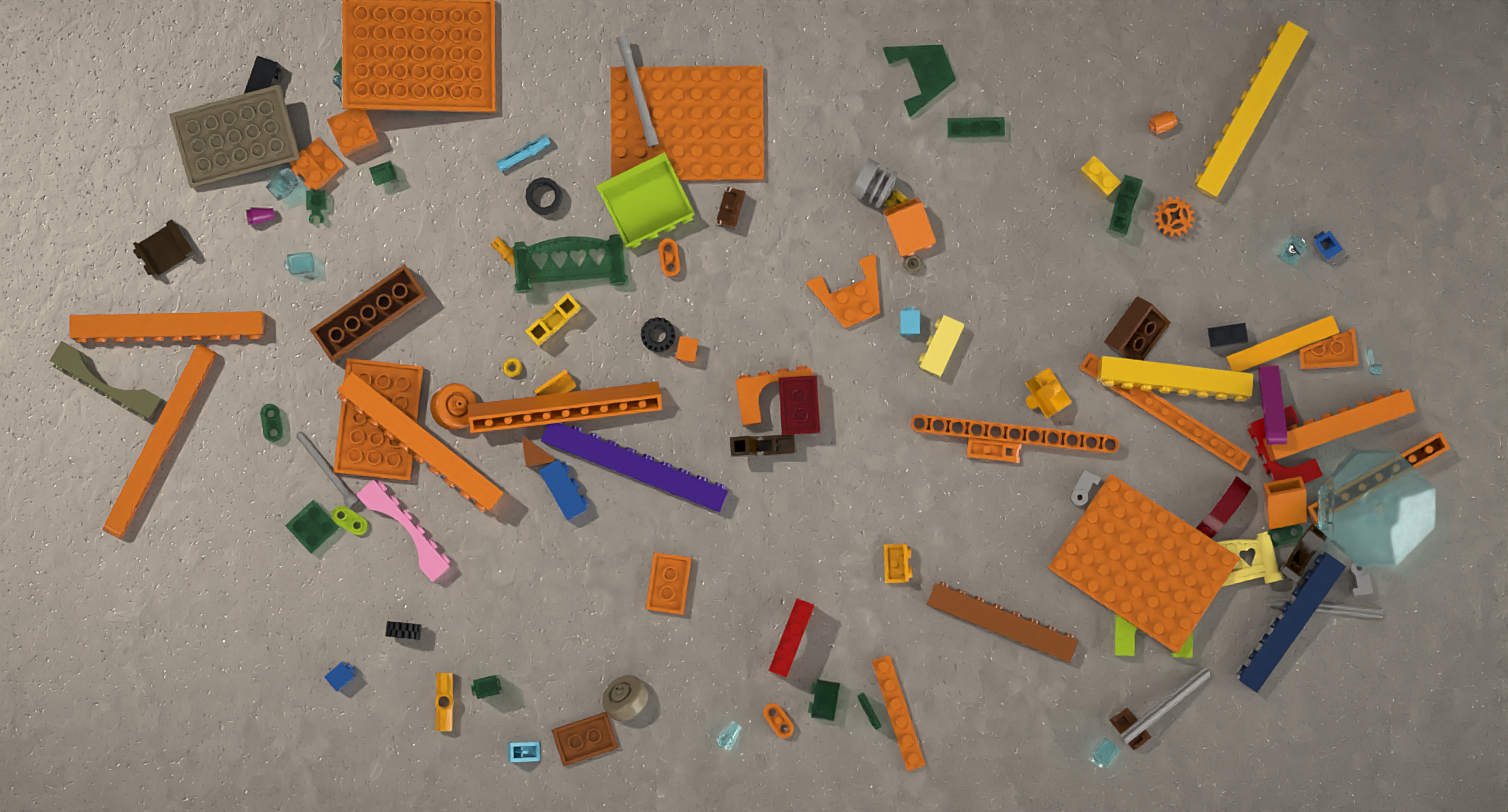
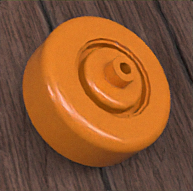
(450, 406)

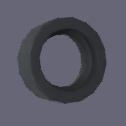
(529, 193)

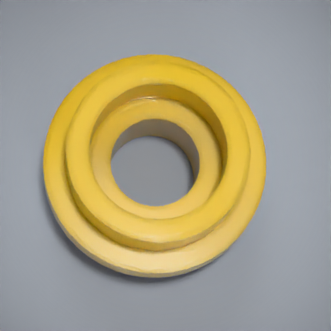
(507, 363)

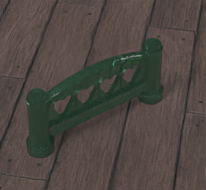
(529, 273)

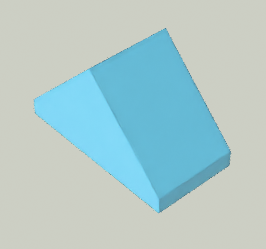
(523, 751)

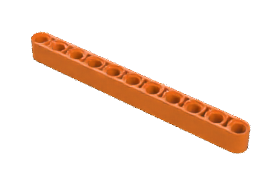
(1023, 434)
(159, 441)

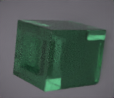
(384, 173)

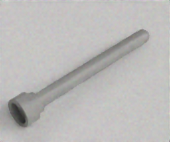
(350, 498)

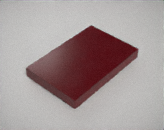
(799, 405)

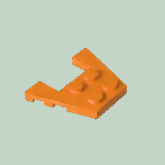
(855, 301)

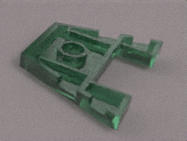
(929, 68)

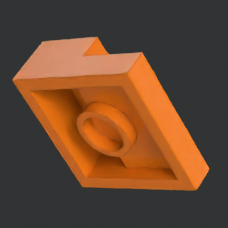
(316, 165)

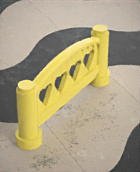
(1263, 564)

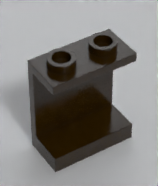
(163, 249)

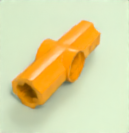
(444, 715)

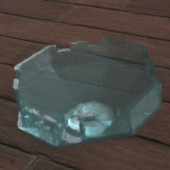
(1350, 500)

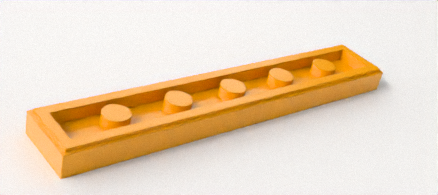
(1282, 344)

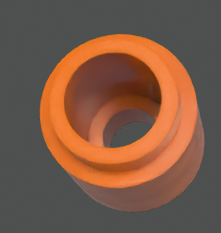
(1162, 122)

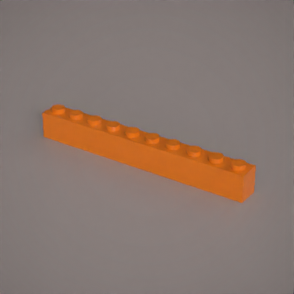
(167, 326)
(564, 407)

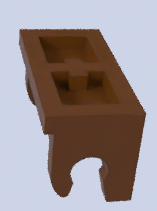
(730, 208)
(1123, 721)

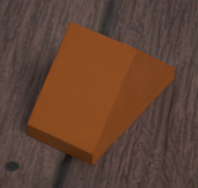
(534, 455)

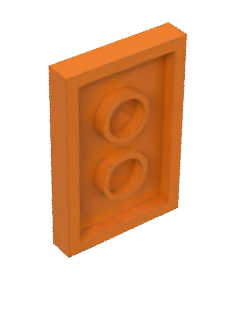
(668, 583)

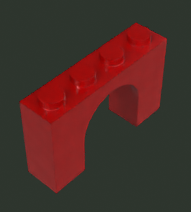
(1308, 470)
(791, 637)

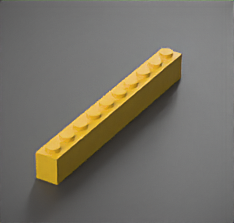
(1251, 109)

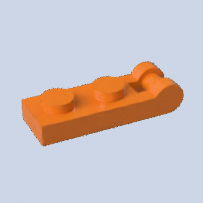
(993, 450)

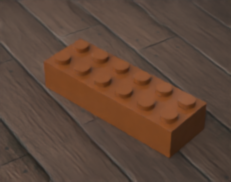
(368, 313)

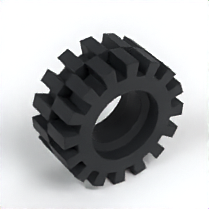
(666, 326)
(403, 630)

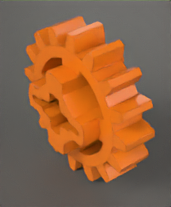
(1181, 220)

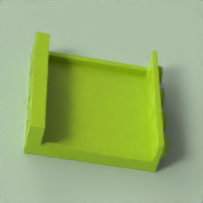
(646, 200)

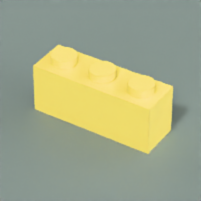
(940, 345)

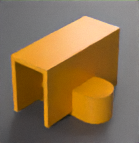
(1046, 393)

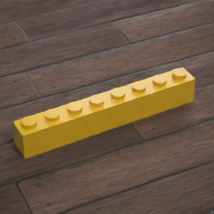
(1175, 378)

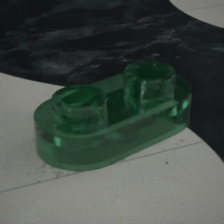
(271, 423)
(1285, 535)

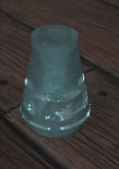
(728, 736)

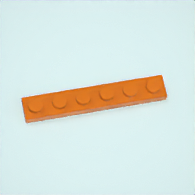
(898, 713)

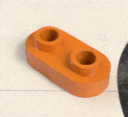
(668, 258)
(778, 720)

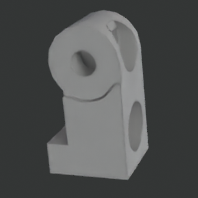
(1080, 492)
(1361, 580)

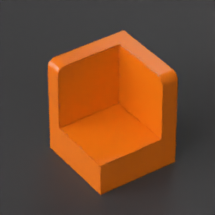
(687, 349)

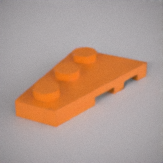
(1331, 353)

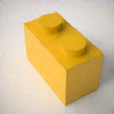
(1099, 176)

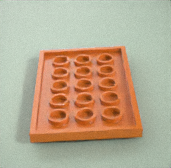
(361, 446)

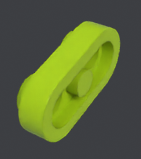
(349, 520)

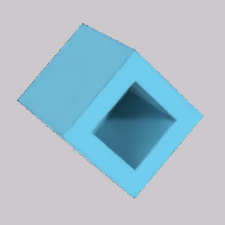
(909, 321)

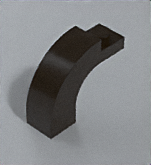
(762, 445)
(1302, 553)

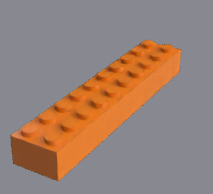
(419, 442)

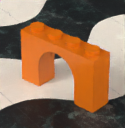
(751, 387)

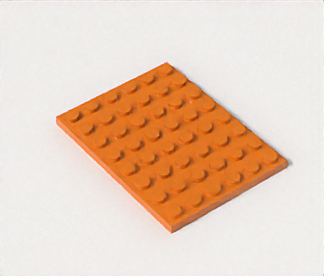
(418, 55)
(702, 119)
(1143, 563)

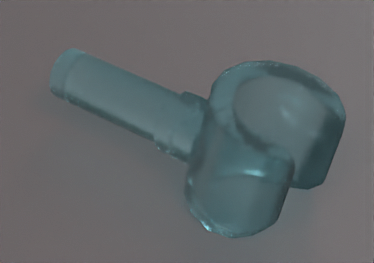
(1374, 369)

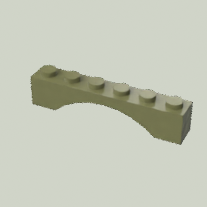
(72, 360)

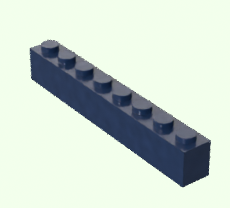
(1290, 621)

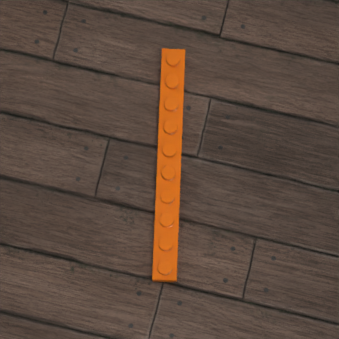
(1175, 419)

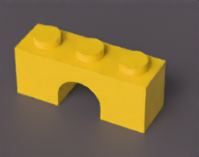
(551, 322)

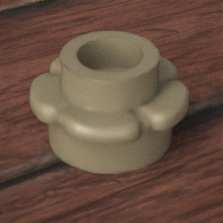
(917, 264)

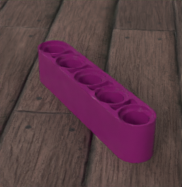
(1272, 404)

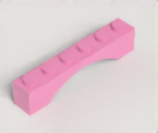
(430, 560)

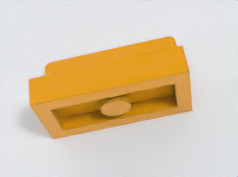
(559, 384)

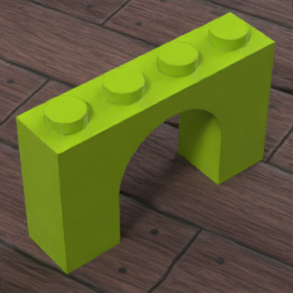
(1125, 640)

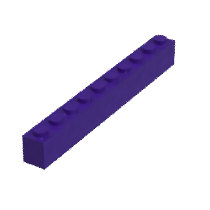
(635, 466)

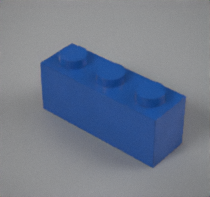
(564, 489)

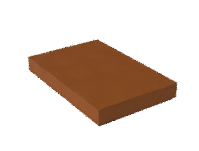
(584, 739)

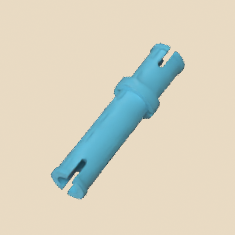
(522, 153)

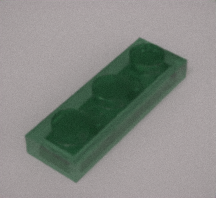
(975, 127)

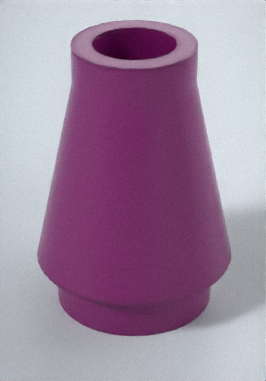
(259, 215)

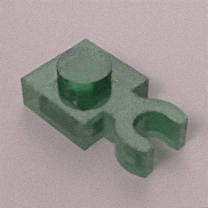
(316, 202)

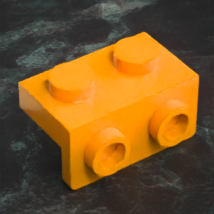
(896, 563)

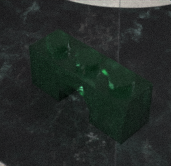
(1124, 205)

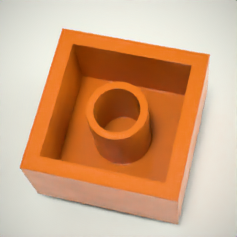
(352, 131)

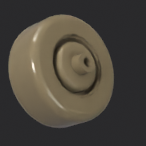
(624, 698)

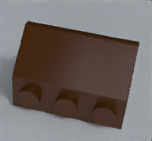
(1137, 330)

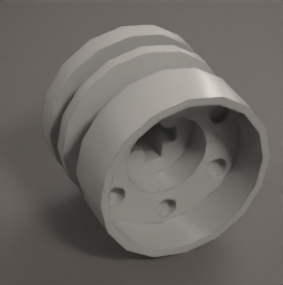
(874, 183)

